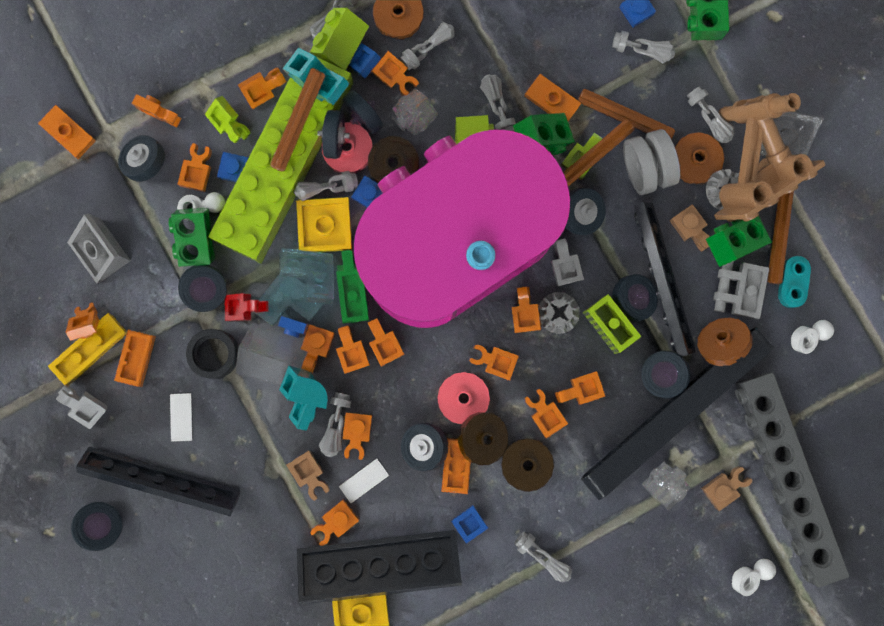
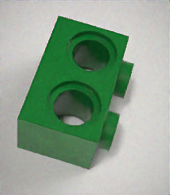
(715, 12)
(548, 130)
(196, 237)
(738, 240)

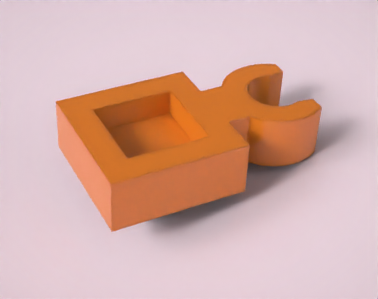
(391, 72)
(151, 106)
(195, 173)
(83, 324)
(498, 362)
(547, 417)
(356, 429)
(337, 520)

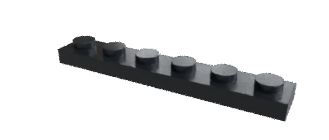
(666, 285)
(158, 481)

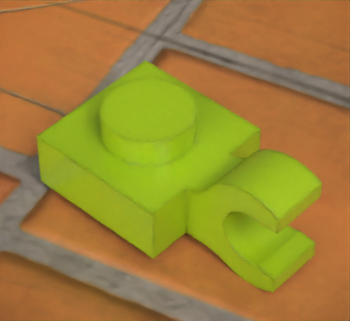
(223, 119)
(578, 151)

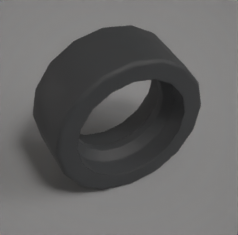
(192, 353)

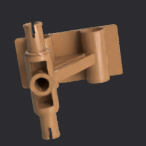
(776, 174)

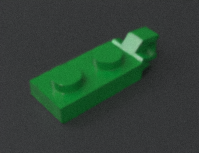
(351, 291)

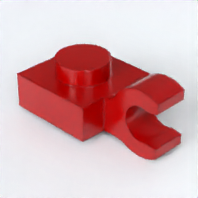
(239, 307)

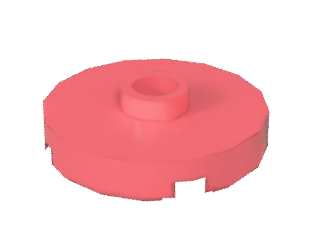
(357, 157)
(454, 386)

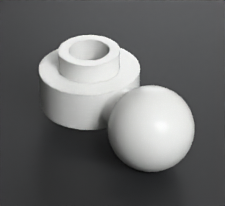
(213, 201)
(806, 339)
(747, 580)

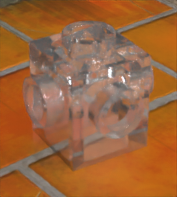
(414, 112)
(667, 485)

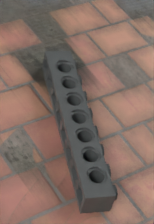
(830, 565)

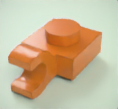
(258, 89)
(526, 316)
(316, 343)
(386, 345)
(352, 354)
(584, 388)

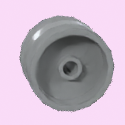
(651, 162)

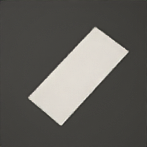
(181, 417)
(363, 480)

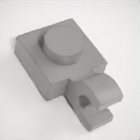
(566, 267)
(82, 409)

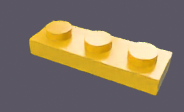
(87, 351)

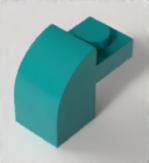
(299, 67)
(307, 394)

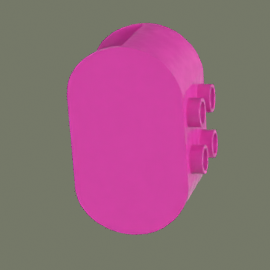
(419, 230)

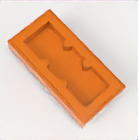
(551, 97)
(67, 132)
(135, 358)
(455, 470)

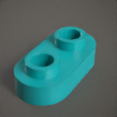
(794, 281)

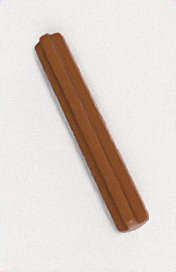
(622, 113)
(297, 119)
(598, 151)
(780, 238)

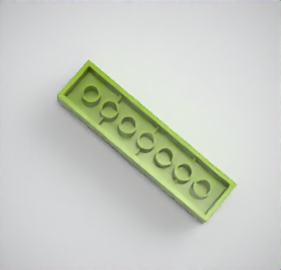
(263, 193)

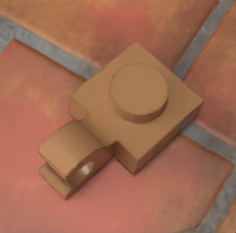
(690, 224)

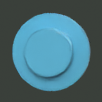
(480, 255)

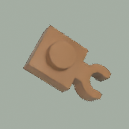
(306, 471)
(723, 491)

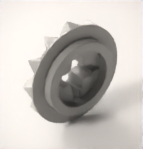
(716, 181)
(559, 300)

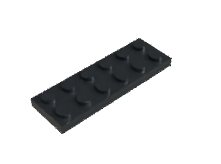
(378, 567)

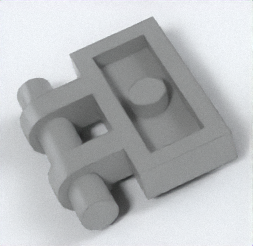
(749, 289)

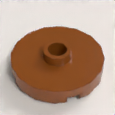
(400, 25)
(712, 157)
(724, 352)

